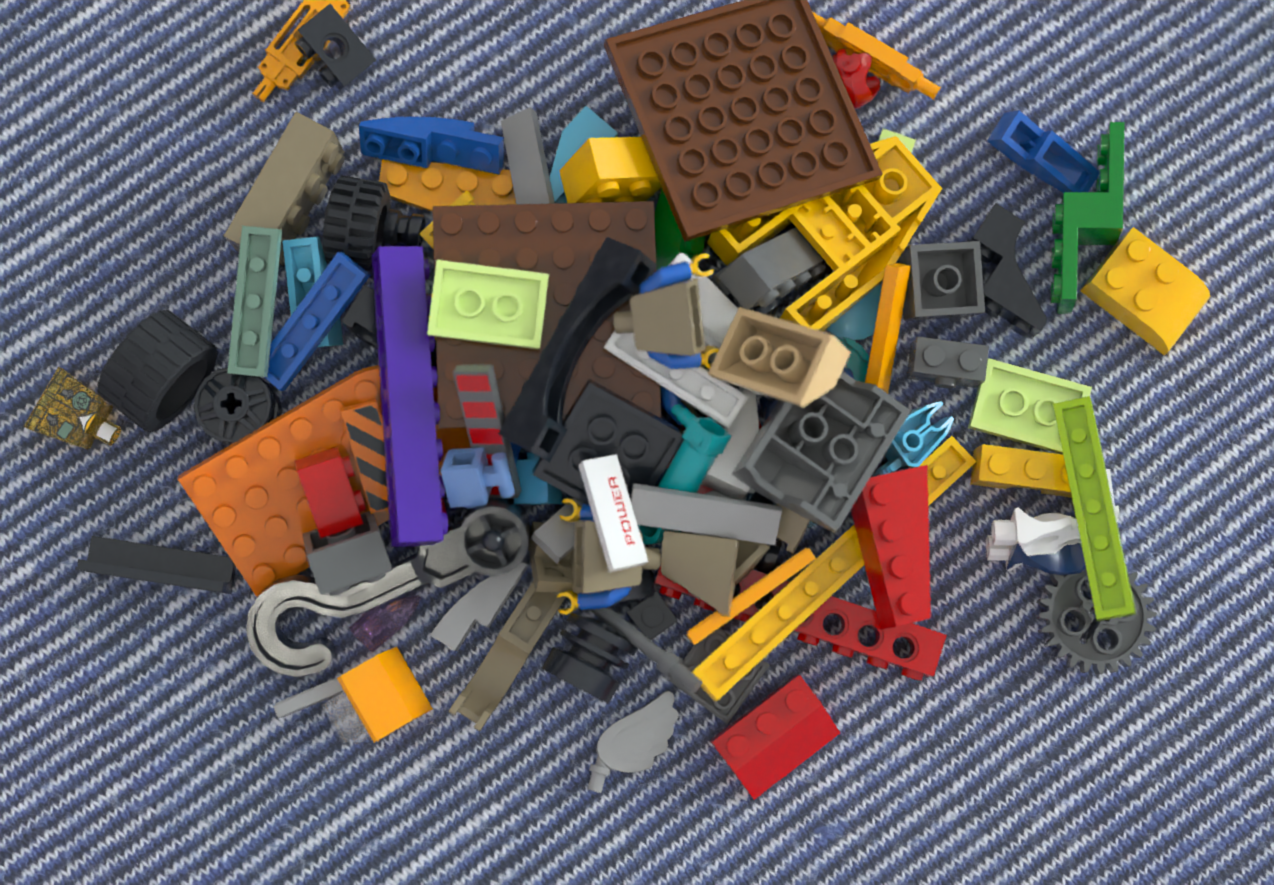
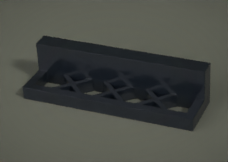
(159, 565)

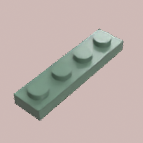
(254, 301)

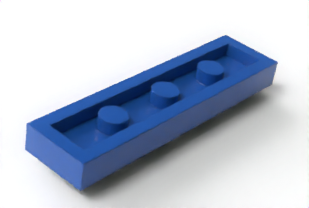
(314, 319)

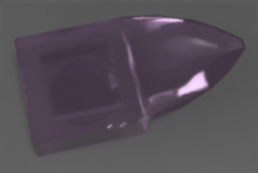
(380, 624)

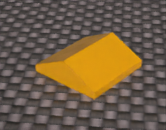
(384, 693)

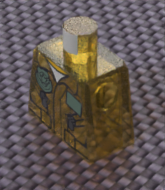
(72, 413)

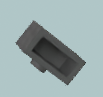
(947, 362)

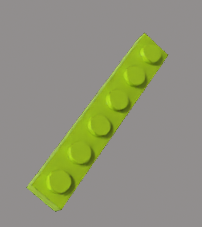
(1094, 509)

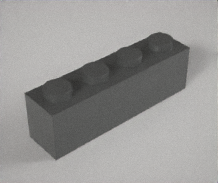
(773, 270)

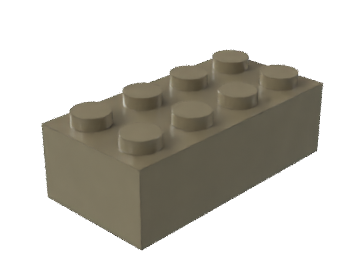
(290, 182)

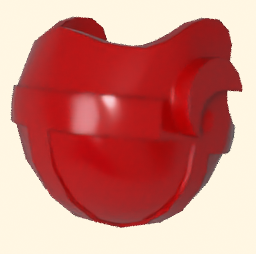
(853, 73)

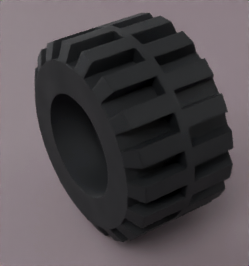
(355, 219)

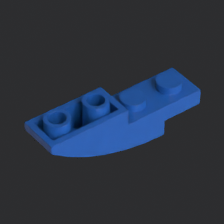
(429, 139)

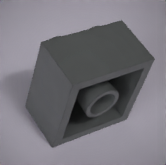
(943, 281)
(347, 556)

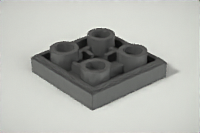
(731, 701)

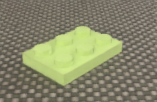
(488, 304)
(1020, 406)

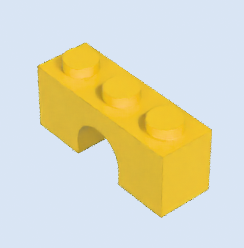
(1020, 468)

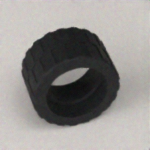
(156, 370)

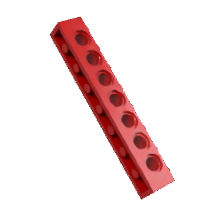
(924, 643)

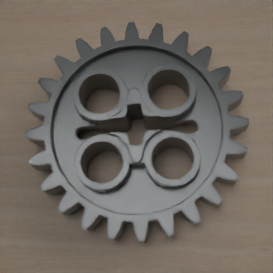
(1124, 632)

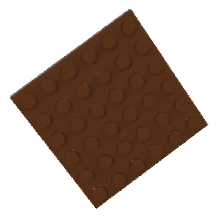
(741, 112)
(551, 241)

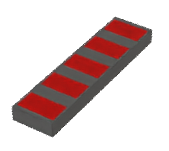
(484, 416)

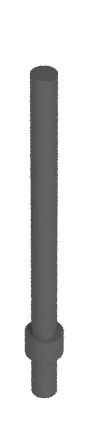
(666, 662)

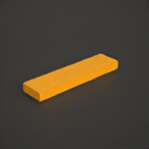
(887, 325)
(751, 595)

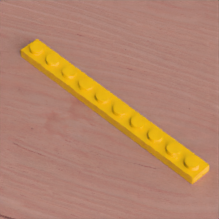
(811, 588)

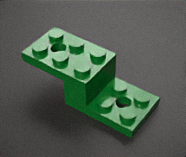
(1088, 217)

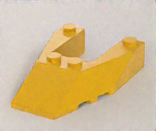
(851, 231)

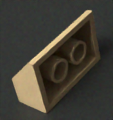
(779, 358)

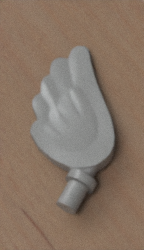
(634, 740)

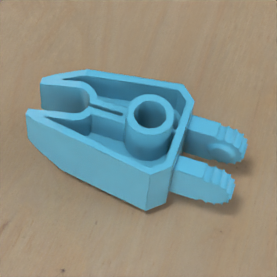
(915, 439)

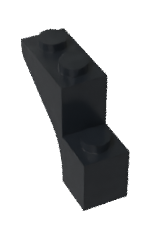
(1006, 287)

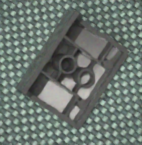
(823, 452)

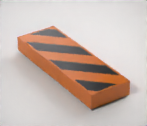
(366, 440)

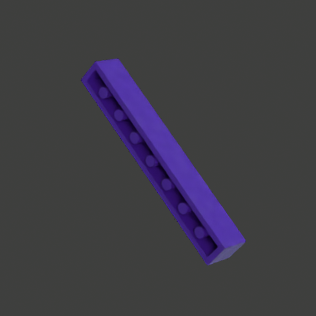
(407, 397)

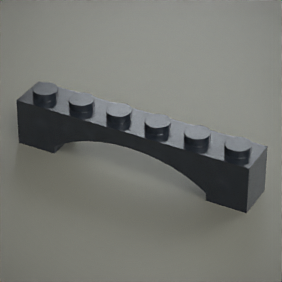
(538, 411)

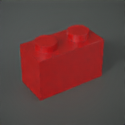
(329, 491)

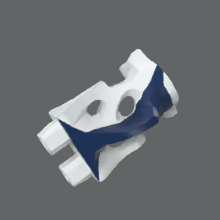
(1043, 542)

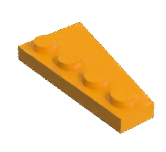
(444, 183)

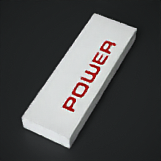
(613, 513)

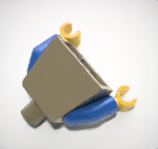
(669, 317)
(591, 574)

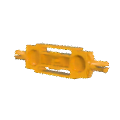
(886, 61)
(281, 65)

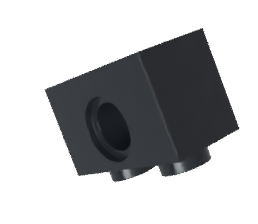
(330, 26)

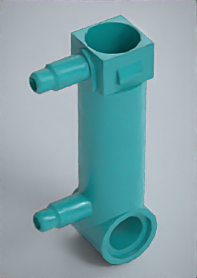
(692, 462)

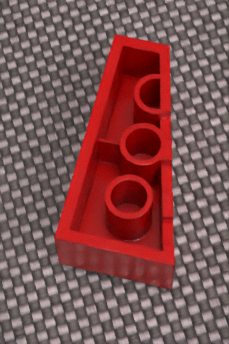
(894, 544)

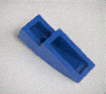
(1042, 153)

